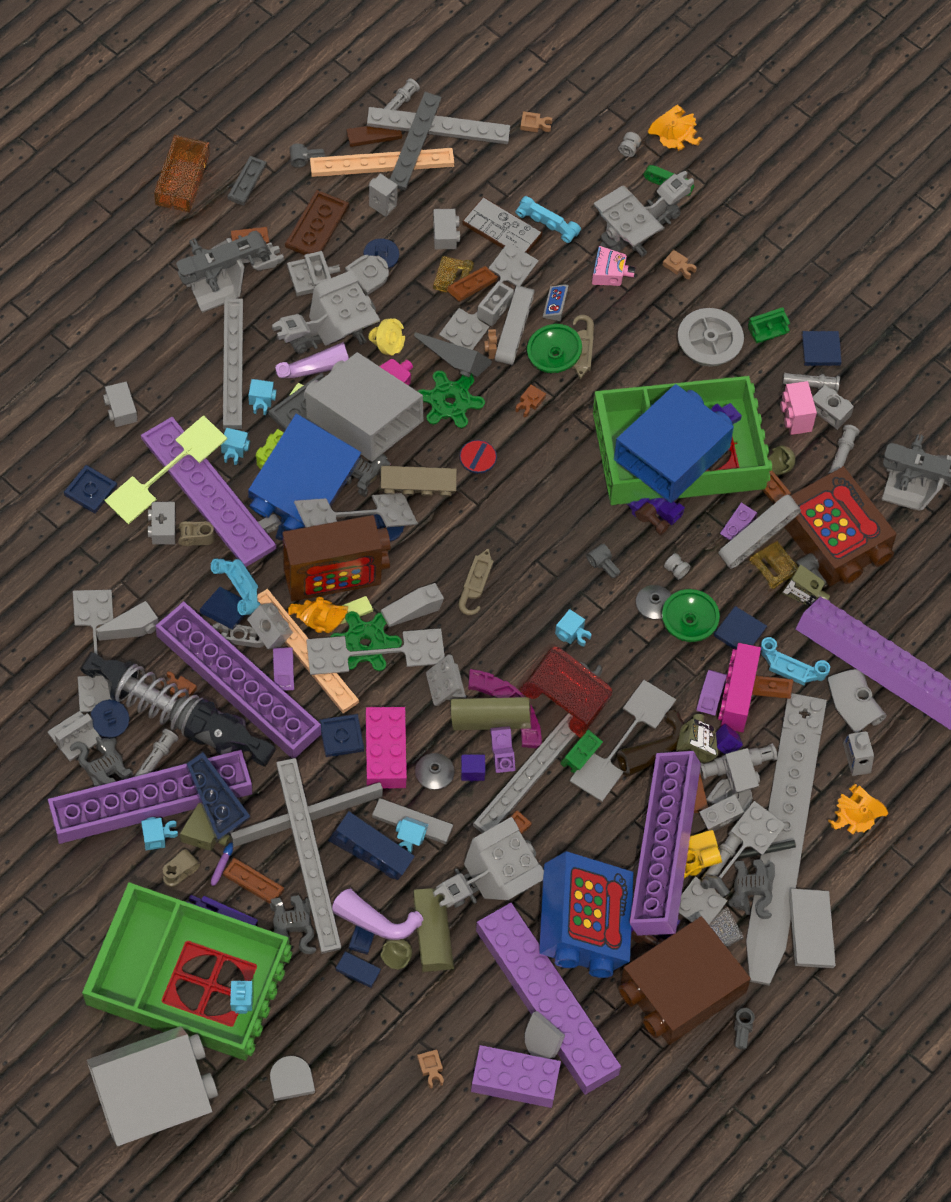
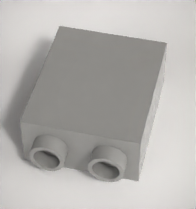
(364, 406)
(152, 1085)

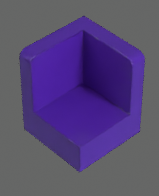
(728, 740)
(473, 768)

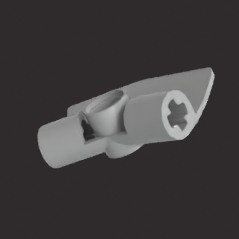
(845, 691)

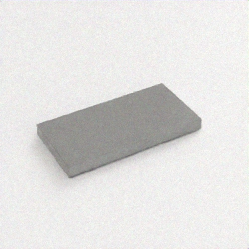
(812, 928)

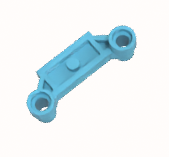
(550, 219)
(241, 580)
(790, 667)

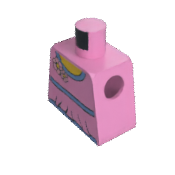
(611, 268)

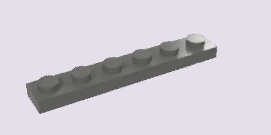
(415, 140)

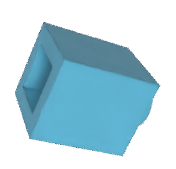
(261, 395)
(235, 444)
(572, 627)
(411, 832)
(155, 833)
(241, 996)

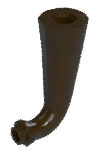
(640, 757)

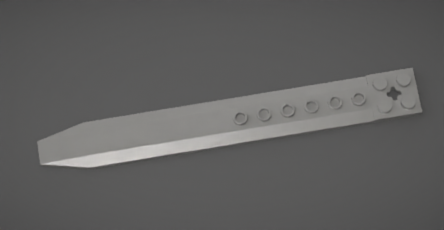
(790, 804)

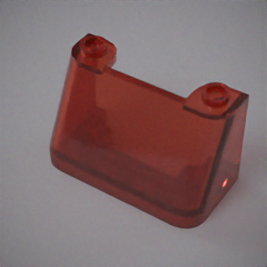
(570, 687)

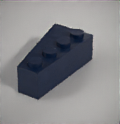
(216, 798)
(371, 846)

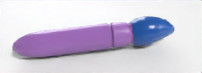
(221, 864)

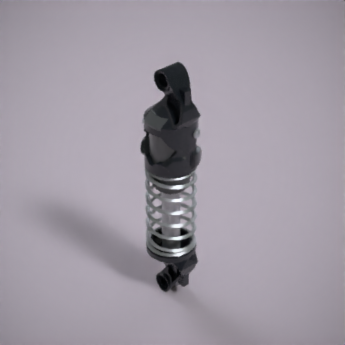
(194, 717)

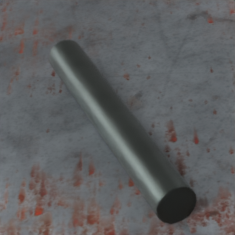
(772, 848)

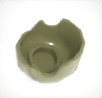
(782, 460)
(396, 953)

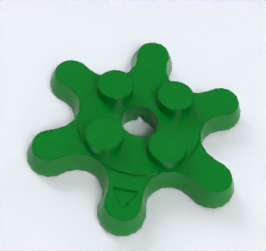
(456, 390)
(372, 631)

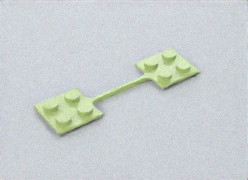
(134, 497)

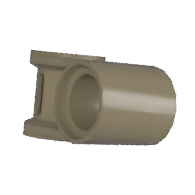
(194, 533)
(180, 868)

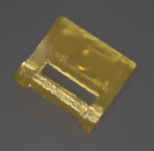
(447, 272)
(780, 562)

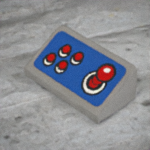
(555, 302)

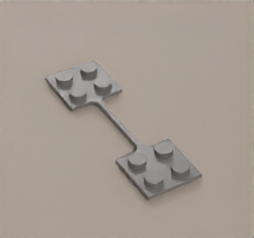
(511, 266)
(392, 508)
(92, 609)
(332, 656)
(599, 774)
(756, 830)

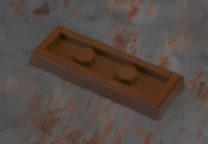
(370, 135)

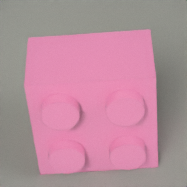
(798, 408)

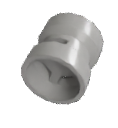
(629, 144)
(677, 566)

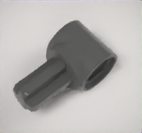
(300, 155)
(601, 558)
(811, 563)
(743, 1029)

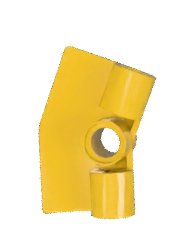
(702, 853)

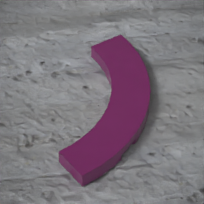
(498, 688)

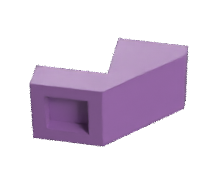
(283, 667)
(711, 692)
(502, 749)

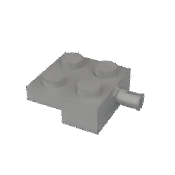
(309, 272)

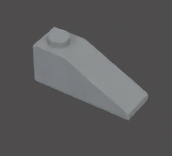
(414, 605)
(132, 623)

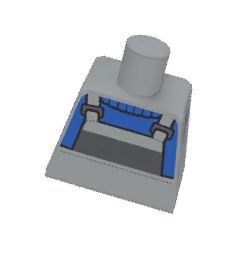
(858, 749)

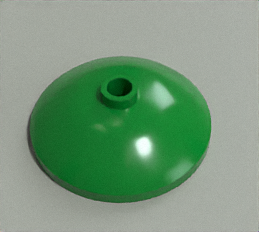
(554, 340)
(692, 606)

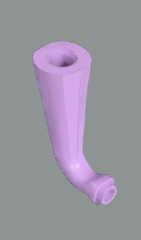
(313, 364)
(357, 911)

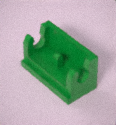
(769, 325)
(582, 751)

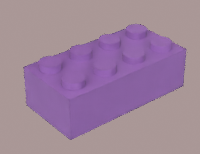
(515, 1076)

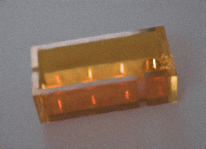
(182, 173)

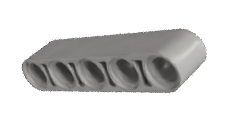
(514, 325)
(759, 531)

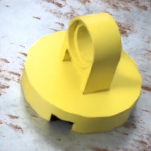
(388, 336)

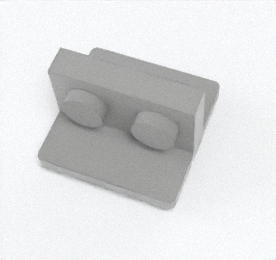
(445, 681)
(72, 730)

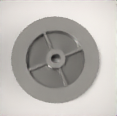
(710, 336)

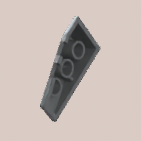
(463, 359)

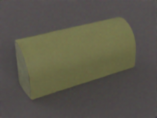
(491, 713)
(434, 933)

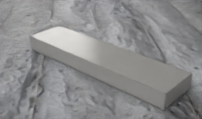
(393, 813)

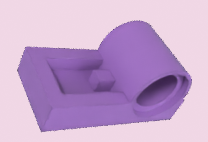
(739, 521)

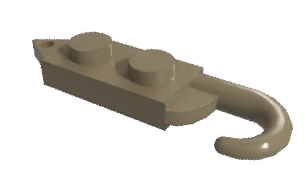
(584, 362)
(476, 581)

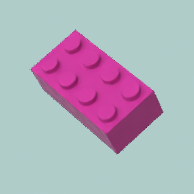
(739, 686)
(386, 746)

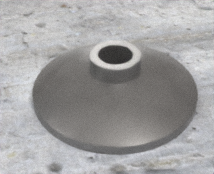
(647, 606)
(434, 779)

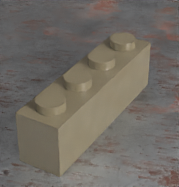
(417, 480)

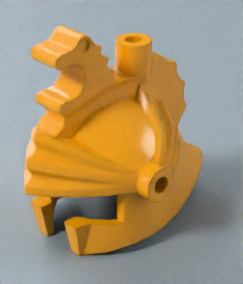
(675, 129)
(319, 614)
(858, 811)

